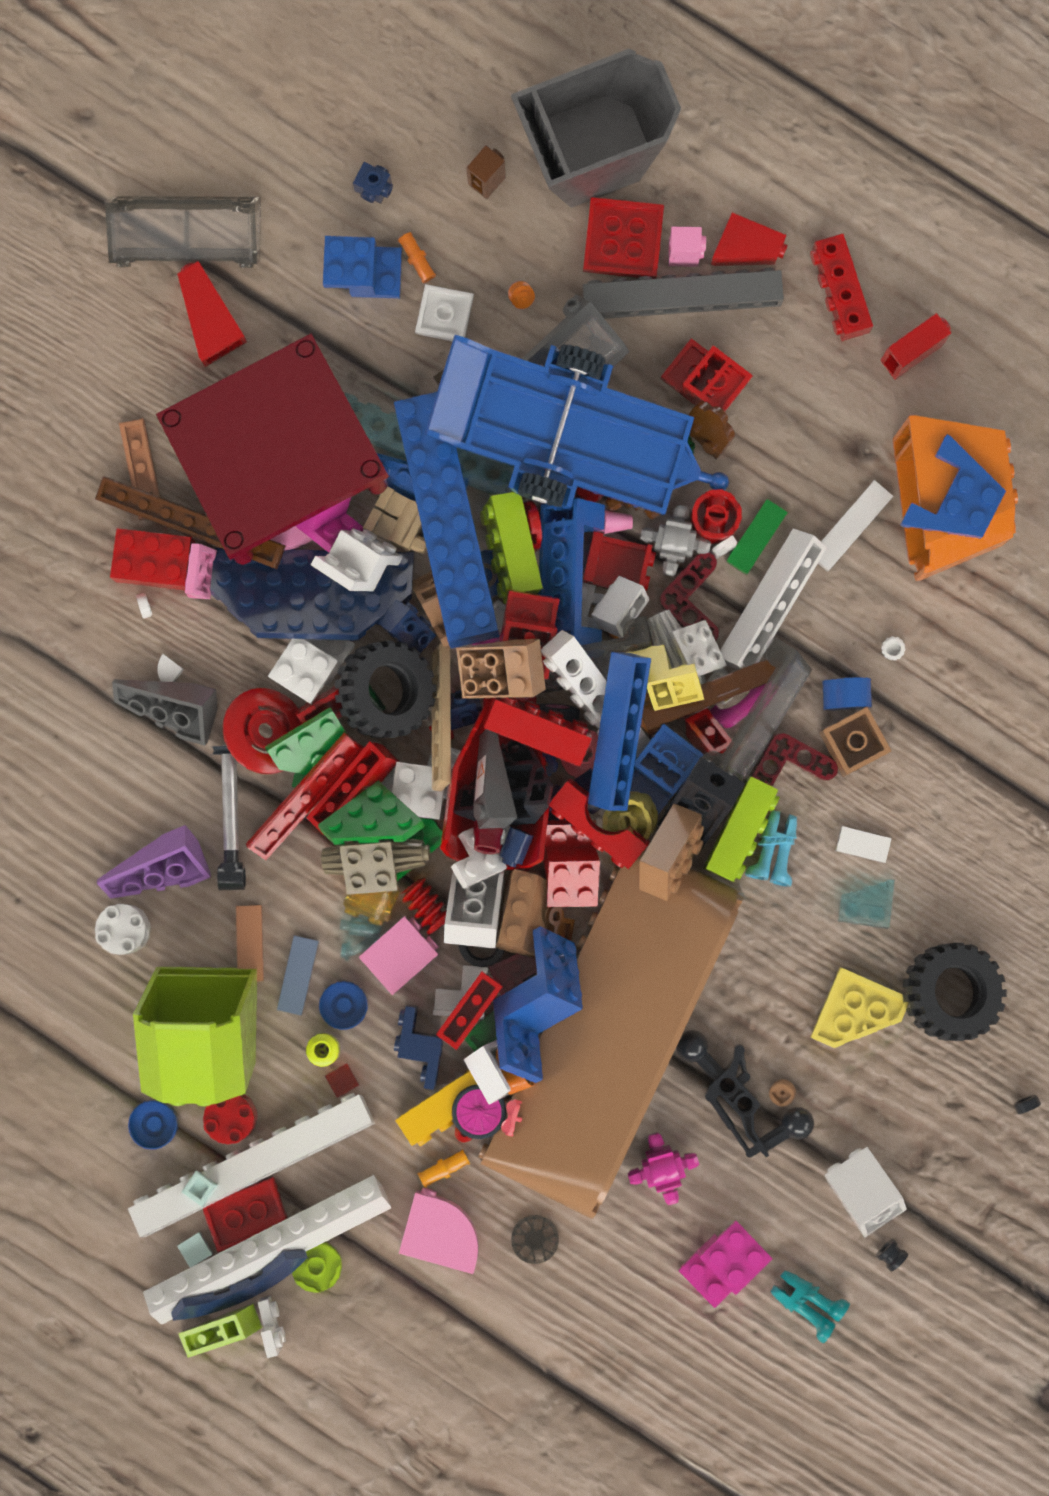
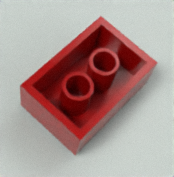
(150, 559)

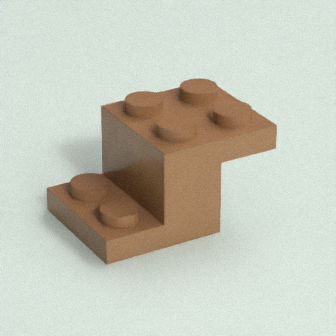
(426, 593)

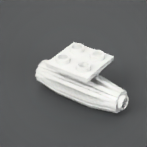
(687, 644)

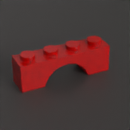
(622, 845)

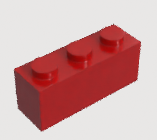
(469, 1010)

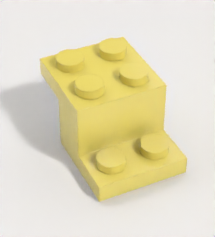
(667, 685)

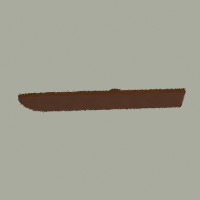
(713, 692)

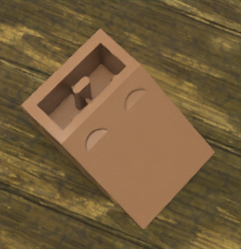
(501, 669)

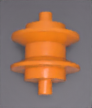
(521, 294)

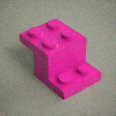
(327, 525)
(725, 1264)

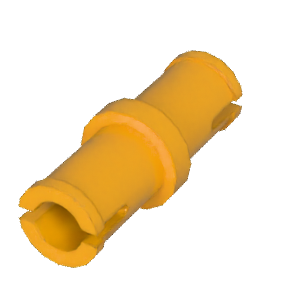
(443, 1168)

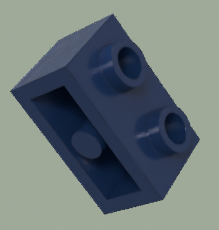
(406, 627)

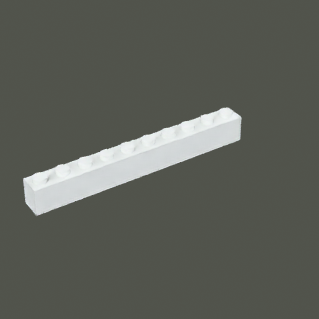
(255, 1163)
(250, 1256)

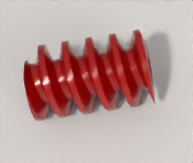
(425, 905)

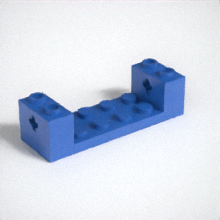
(563, 562)

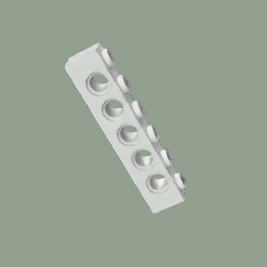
(557, 654)

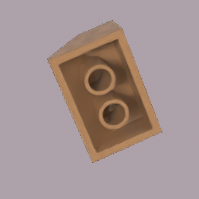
(521, 912)

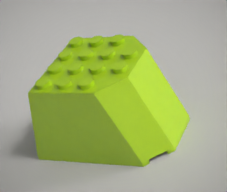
(196, 1034)

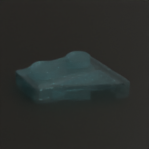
(868, 906)

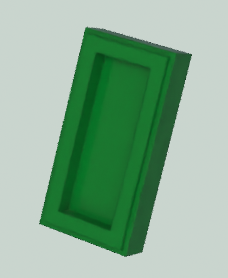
(482, 1033)

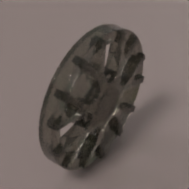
(535, 1239)

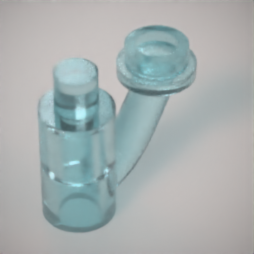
(362, 928)

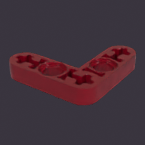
(683, 593)
(791, 756)

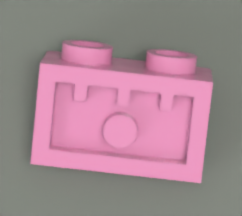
(200, 571)

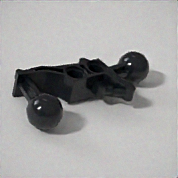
(796, 1122)

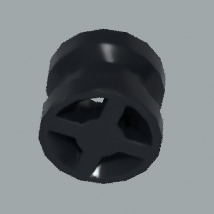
(892, 1255)

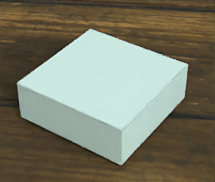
(200, 1188)
(195, 1249)

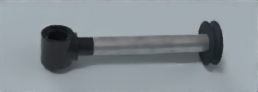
(231, 873)

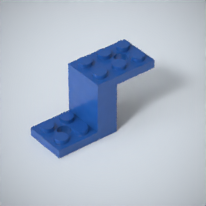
(537, 1005)

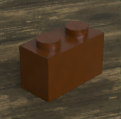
(486, 171)

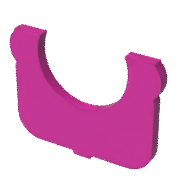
(731, 716)

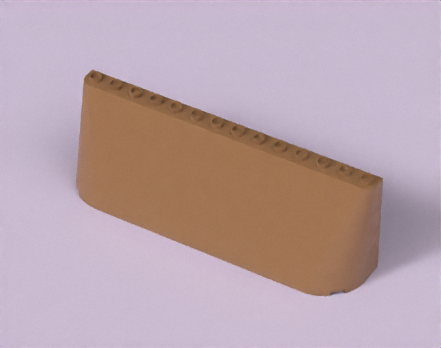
(605, 1062)

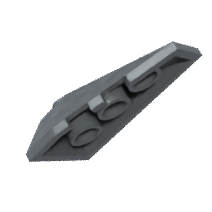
(177, 705)

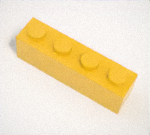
(433, 1112)

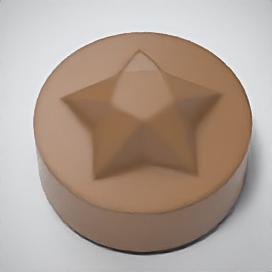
(782, 1092)

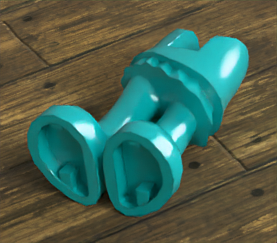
(805, 1291)

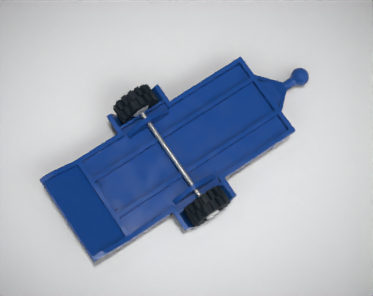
(563, 433)

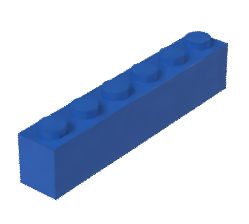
(619, 731)

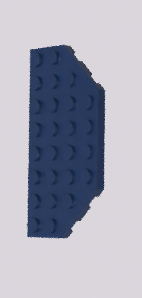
(302, 600)

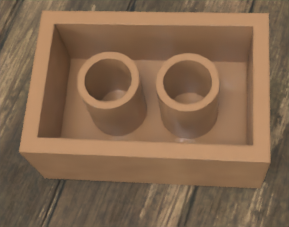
(671, 852)

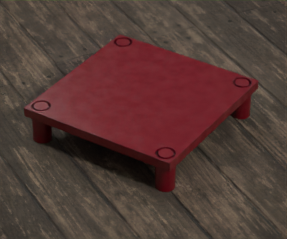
(272, 447)

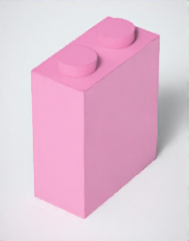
(400, 954)

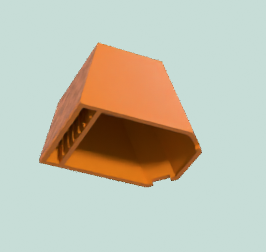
(927, 480)

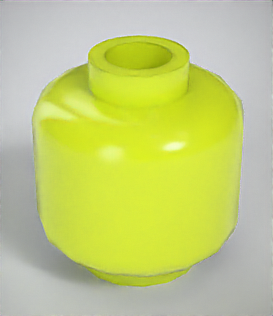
(314, 1053)

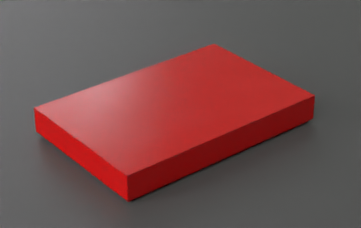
(245, 1214)

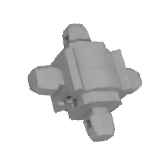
(675, 540)

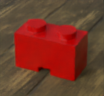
(319, 705)

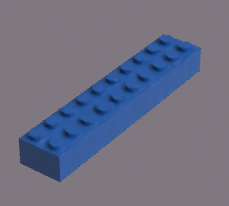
(447, 527)

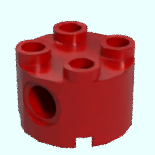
(716, 516)
(230, 1120)

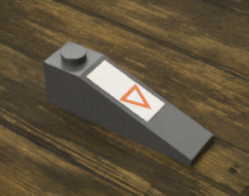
(492, 792)

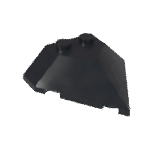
(527, 781)

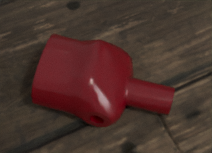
(487, 840)

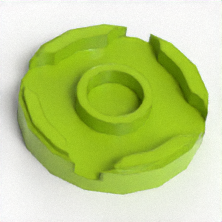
(320, 1269)

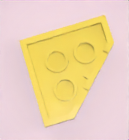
(856, 1009)

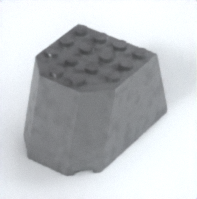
(599, 124)

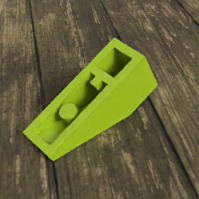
(221, 1331)

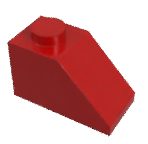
(706, 733)

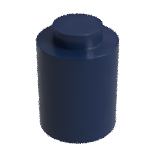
(515, 847)

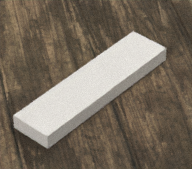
(853, 523)

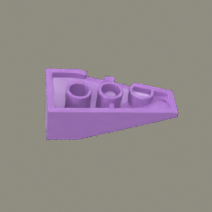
(167, 861)

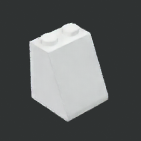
(865, 1191)

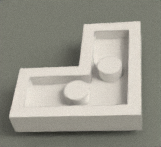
(477, 865)
(272, 1334)

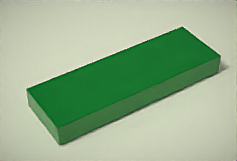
(756, 537)

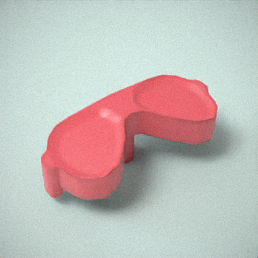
(509, 1124)

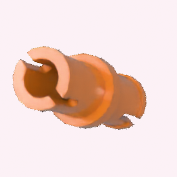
(416, 257)

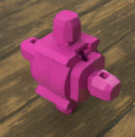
(663, 1168)

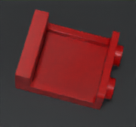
(616, 558)

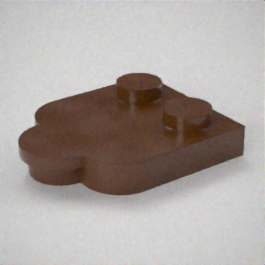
(711, 428)

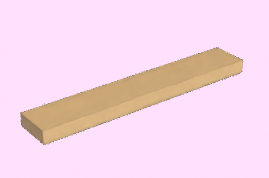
(441, 719)

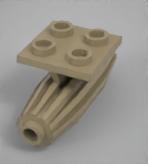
(373, 865)

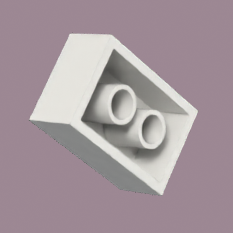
(474, 912)

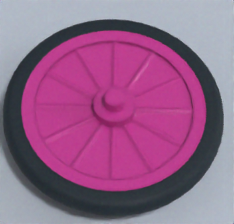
(475, 1116)

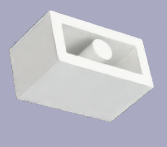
(620, 604)

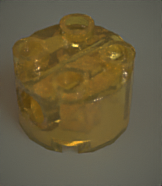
(374, 905)

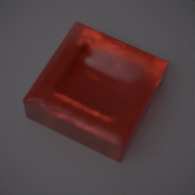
(342, 1080)

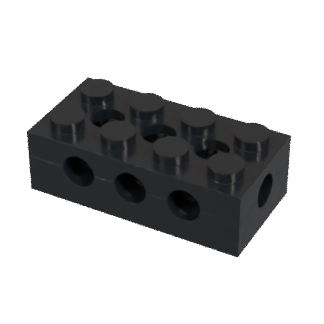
(705, 798)

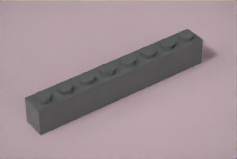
(686, 294)

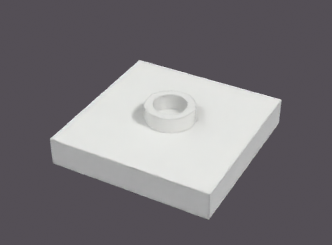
(444, 313)

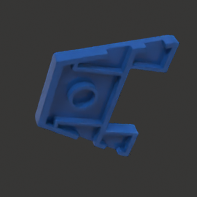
(968, 502)

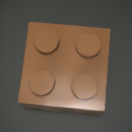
(855, 741)

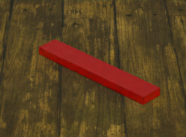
(304, 796)

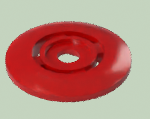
(243, 722)

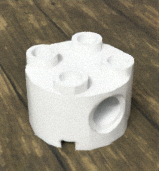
(122, 929)

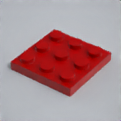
(623, 238)

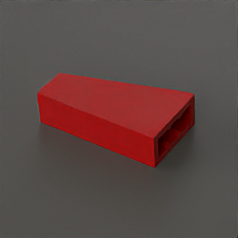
(209, 318)

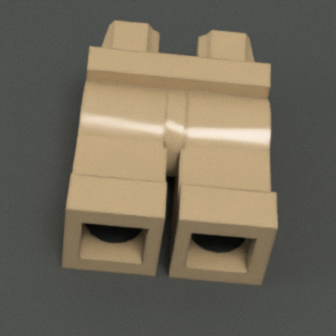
(400, 533)

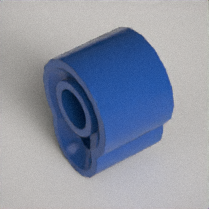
(847, 694)

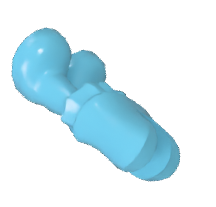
(770, 838)

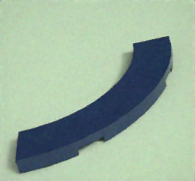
(242, 1291)

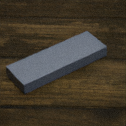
(297, 975)

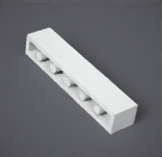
(772, 600)

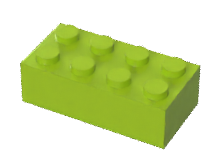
(511, 545)
(741, 828)

